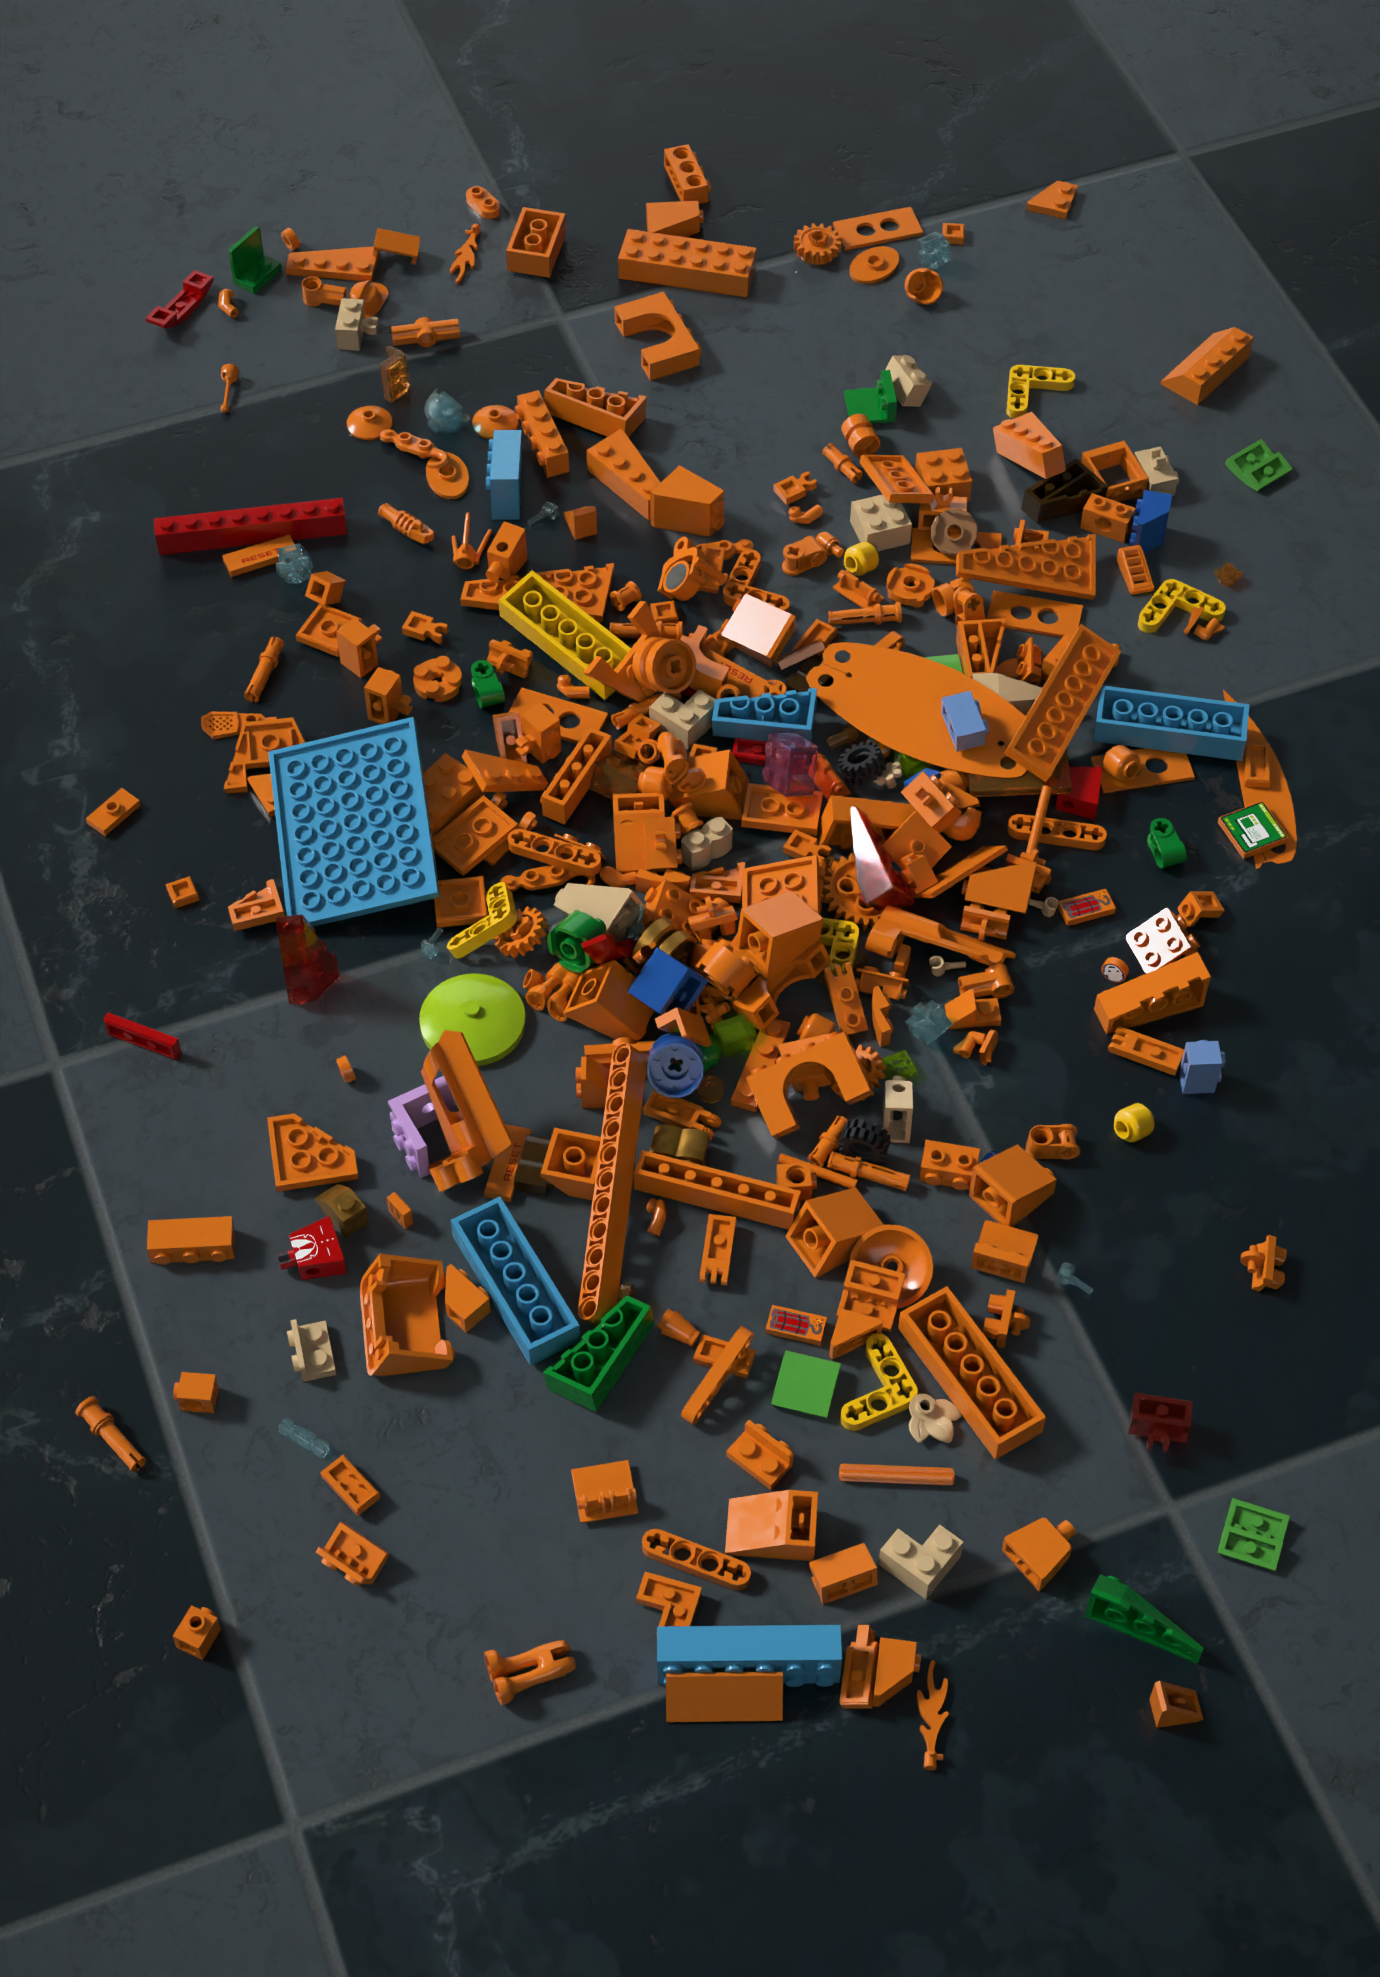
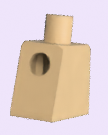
(898, 1097)

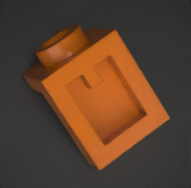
(1198, 905)

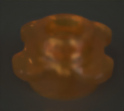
(1228, 574)

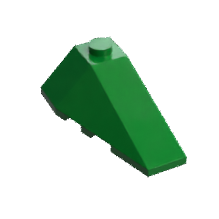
(1129, 1613)

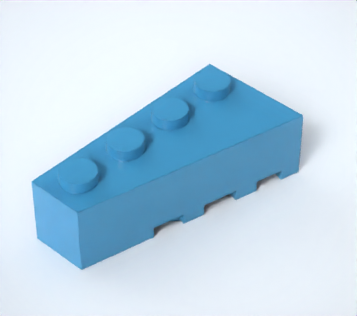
(504, 474)
(765, 715)

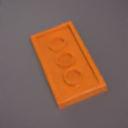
(896, 479)

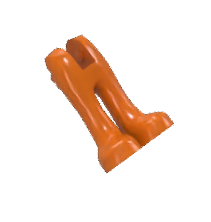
(676, 764)
(541, 1656)

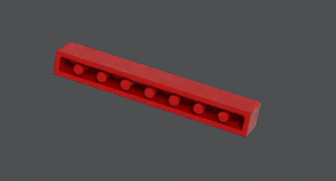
(249, 526)

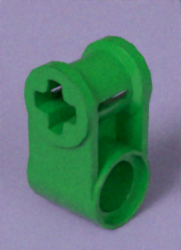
(486, 684)
(1165, 844)

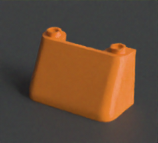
(403, 1316)

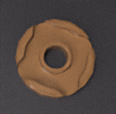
(960, 519)

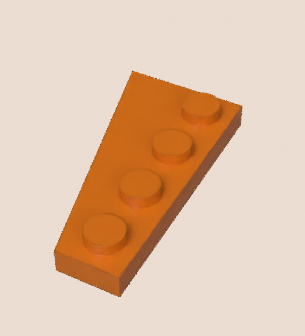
(342, 264)

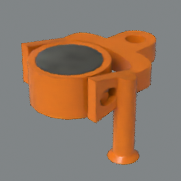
(683, 579)

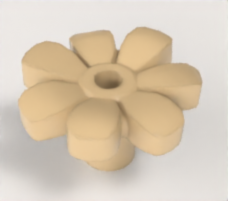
(892, 771)

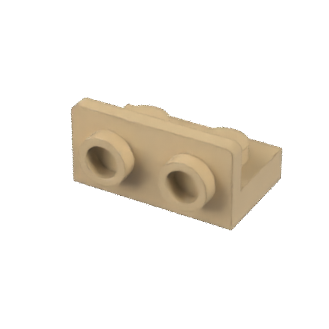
(313, 1350)

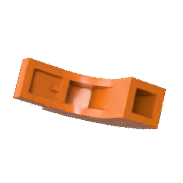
(708, 674)

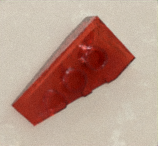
(305, 960)

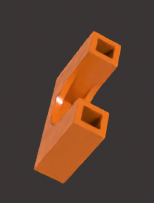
(659, 313)
(772, 1082)

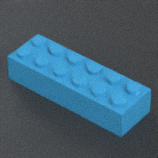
(1171, 723)
(515, 1281)
(798, 1651)

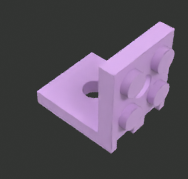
(412, 1112)

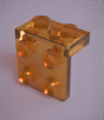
(617, 775)

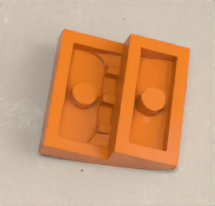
(872, 1292)

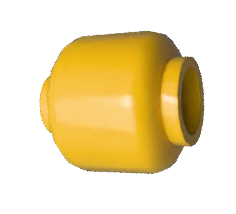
(861, 558)
(1134, 1122)

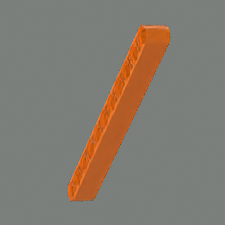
(613, 1184)

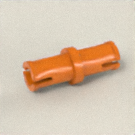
(842, 463)
(828, 1142)

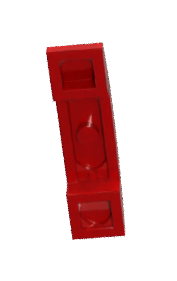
(184, 303)
(604, 949)

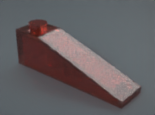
(875, 876)

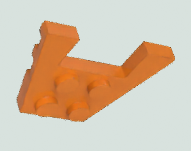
(623, 678)
(253, 747)

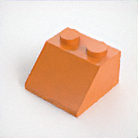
(572, 1162)

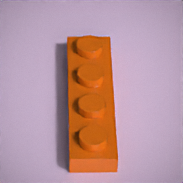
(763, 1052)

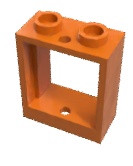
(1117, 455)

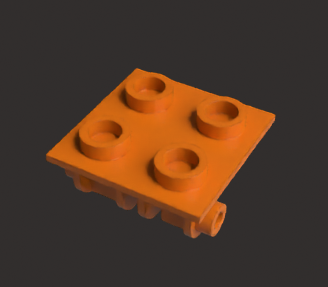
(604, 1491)

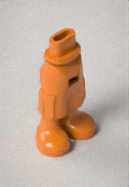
(556, 979)

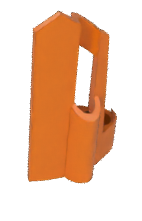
(897, 923)
(477, 1129)

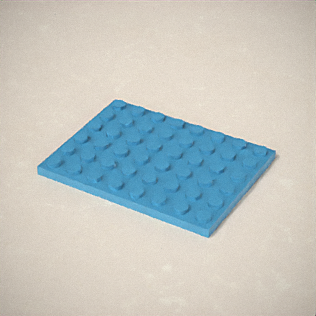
(353, 823)

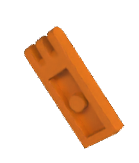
(845, 999)
(1146, 1050)
(718, 1248)

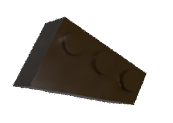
(1062, 493)

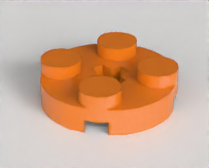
(912, 596)
(437, 668)

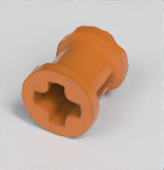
(625, 596)

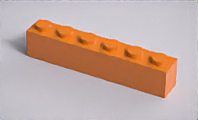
(716, 1190)

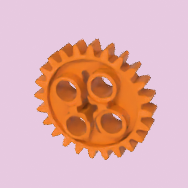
(847, 904)

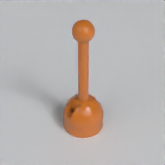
(229, 375)

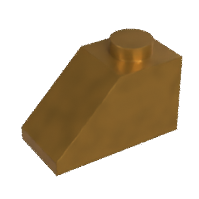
(344, 1209)

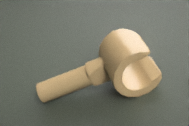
(1047, 907)
(942, 966)

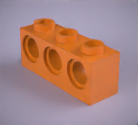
(686, 174)

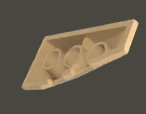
(1015, 691)

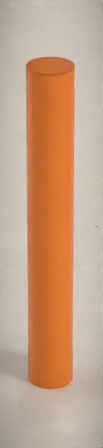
(1039, 818)
(822, 1173)

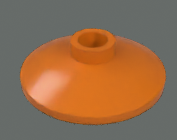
(494, 418)
(368, 422)

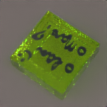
(899, 1065)

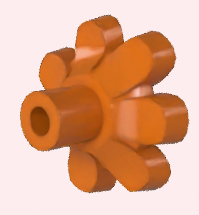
(714, 1010)

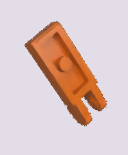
(680, 1113)

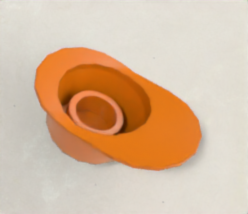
(373, 295)

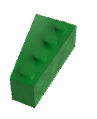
(601, 1357)

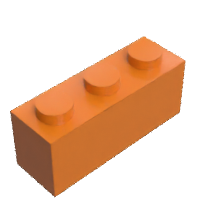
(191, 1240)

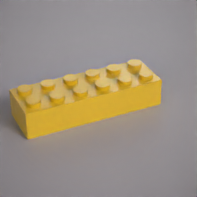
(561, 629)

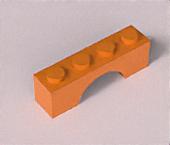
(760, 998)

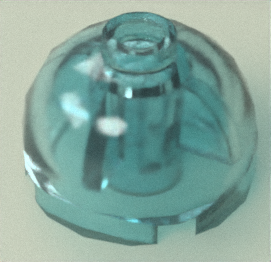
(444, 413)

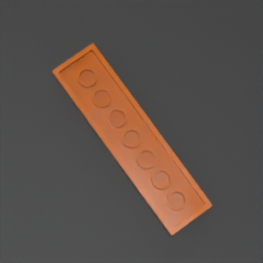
(1062, 703)

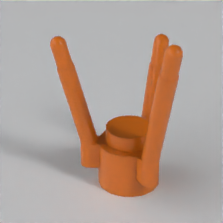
(465, 555)

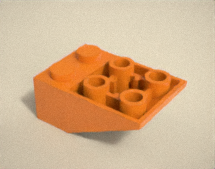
(628, 817)
(773, 1525)

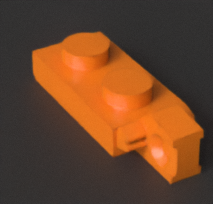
(860, 1670)

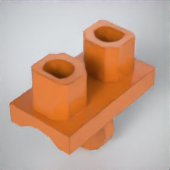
(509, 659)
(1042, 873)
(712, 915)
(985, 922)
(1261, 1262)
(1003, 1306)

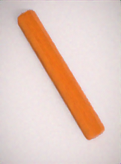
(896, 1474)

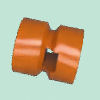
(860, 435)
(943, 595)

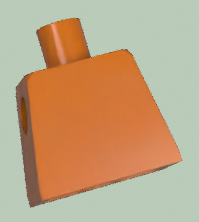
(507, 552)
(810, 1077)
(1039, 1549)

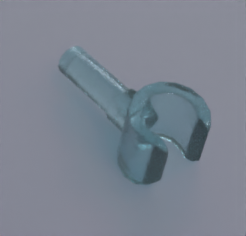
(548, 509)
(638, 929)
(429, 950)
(1066, 1277)

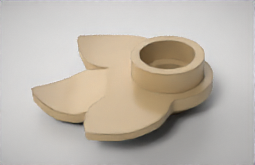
(934, 1421)

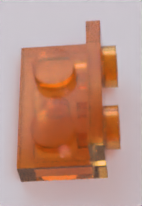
(394, 374)

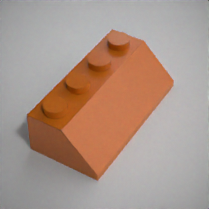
(1209, 364)

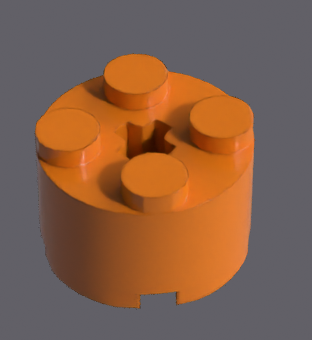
(726, 969)

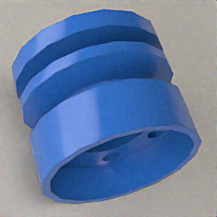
(670, 1078)

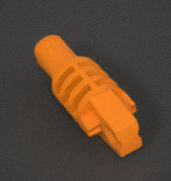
(406, 524)

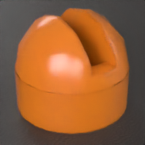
(532, 979)

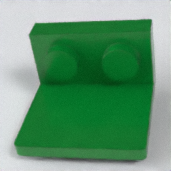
(249, 264)
(876, 403)

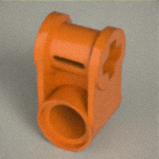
(805, 554)
(967, 605)
(687, 818)
(1054, 1141)

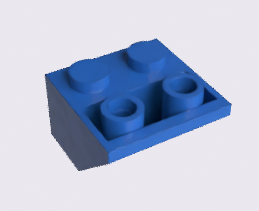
(1152, 521)
(667, 983)

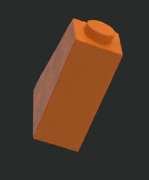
(674, 218)
(1002, 887)

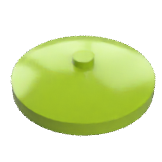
(482, 1009)

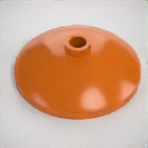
(904, 1247)

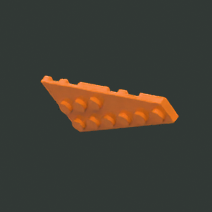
(1043, 565)
(585, 588)

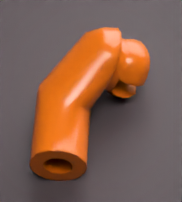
(225, 305)
(617, 879)
(659, 1216)

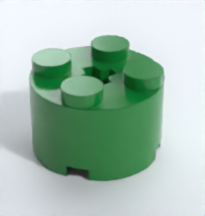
(567, 939)

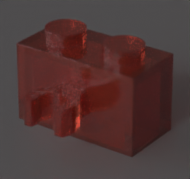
(1160, 1419)

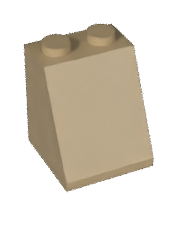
(612, 905)

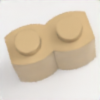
(706, 843)

